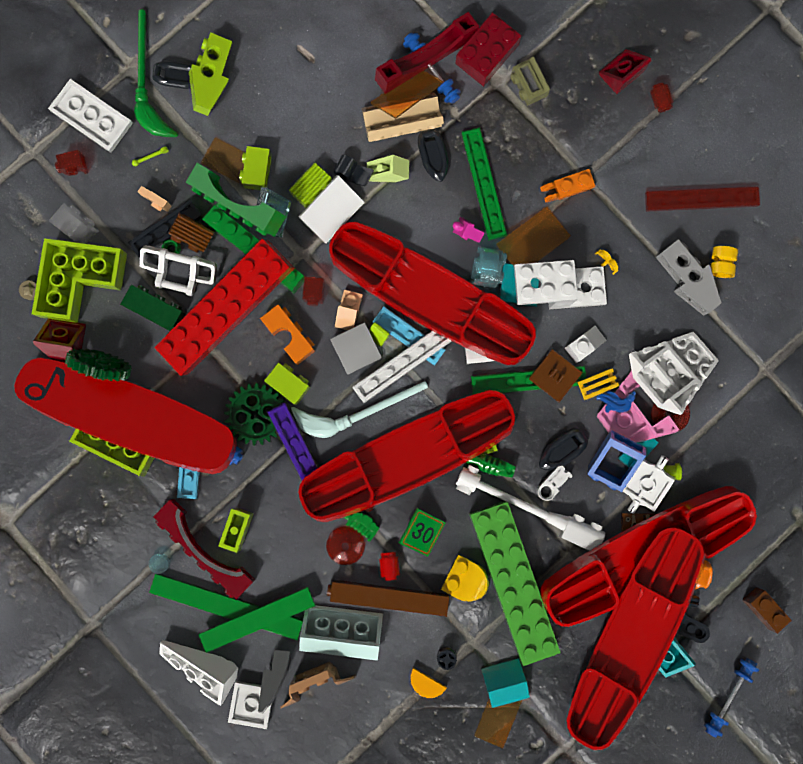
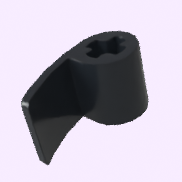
(351, 171)

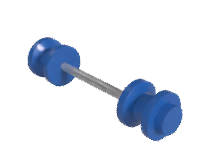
(446, 88)
(717, 722)

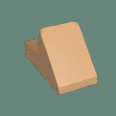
(348, 310)

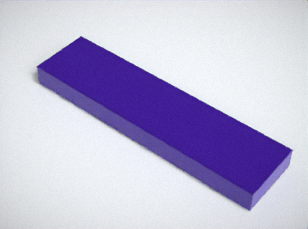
(292, 440)

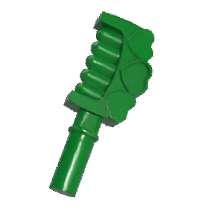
(363, 525)

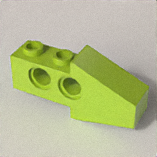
(207, 89)

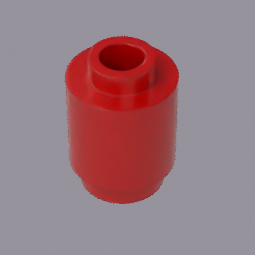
(389, 566)

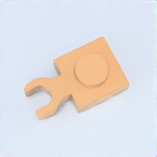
(157, 202)

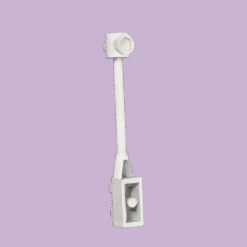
(571, 528)

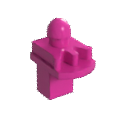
(467, 230)

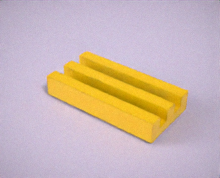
(611, 379)

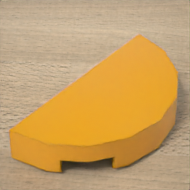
(425, 685)

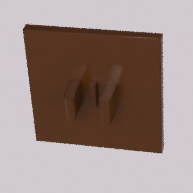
(555, 376)

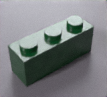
(152, 307)

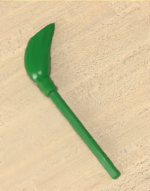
(144, 112)

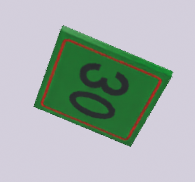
(422, 532)

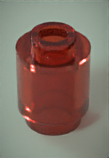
(662, 97)

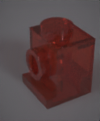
(71, 163)

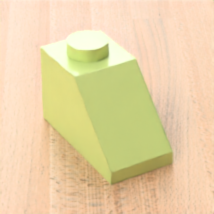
(389, 169)

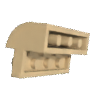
(418, 118)

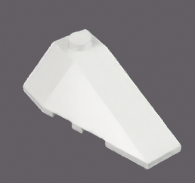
(208, 670)

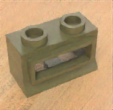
(530, 81)

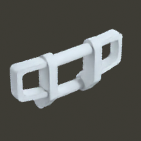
(162, 267)

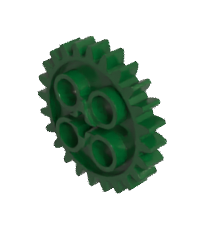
(98, 364)
(246, 429)

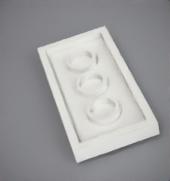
(90, 115)

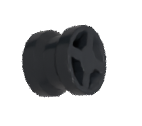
(447, 662)

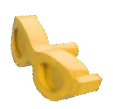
(608, 260)

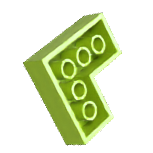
(67, 269)

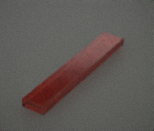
(702, 199)

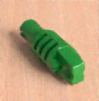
(493, 465)

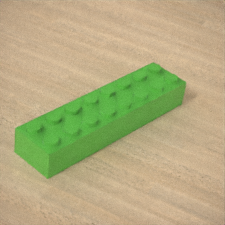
(514, 583)

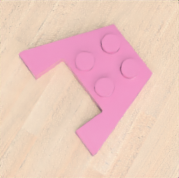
(633, 423)

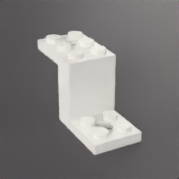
(559, 284)

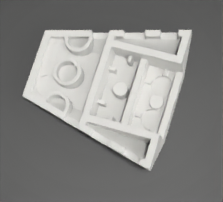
(673, 370)

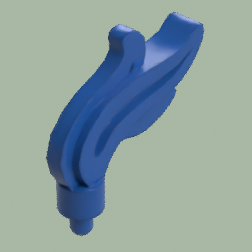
(615, 403)

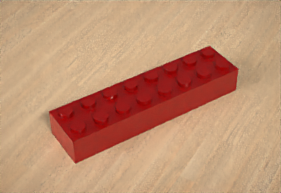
(224, 307)

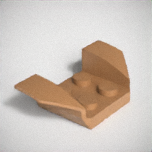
(317, 675)

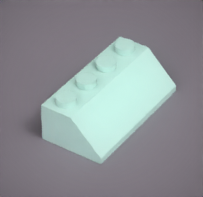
(341, 632)

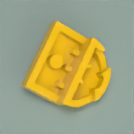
(466, 580)

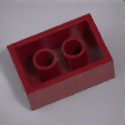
(488, 49)

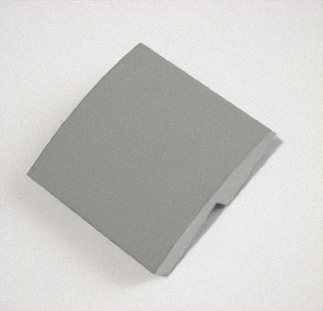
(356, 348)

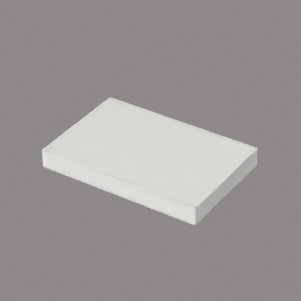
(331, 209)

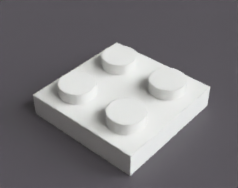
(245, 706)

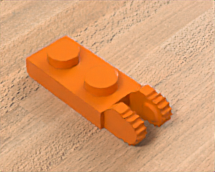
(569, 185)

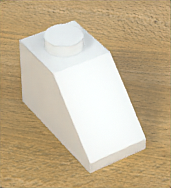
(585, 344)

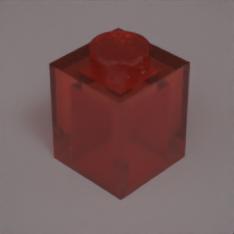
(313, 291)

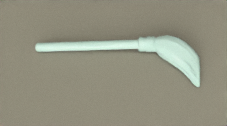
(327, 427)

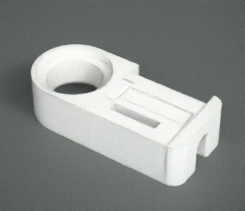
(554, 482)

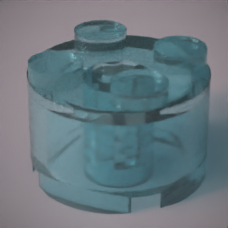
(488, 267)

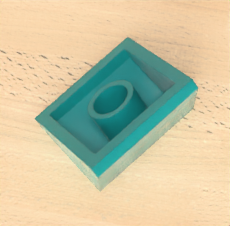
(676, 660)
(505, 683)

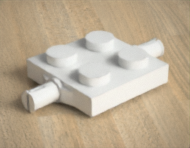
(649, 485)

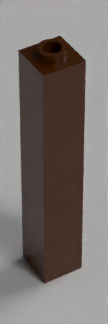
(388, 597)

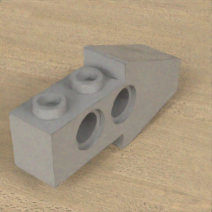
(702, 292)

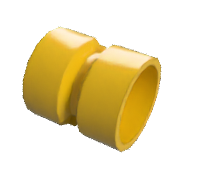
(724, 261)

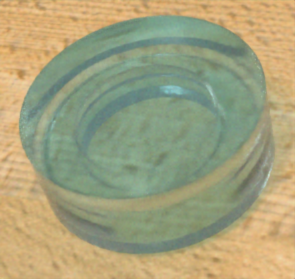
(159, 563)

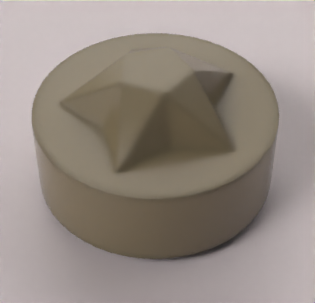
(27, 290)

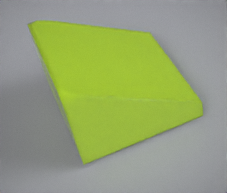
(378, 334)

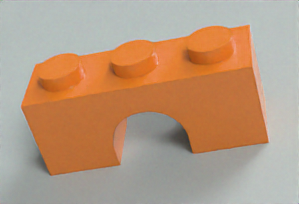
(278, 320)

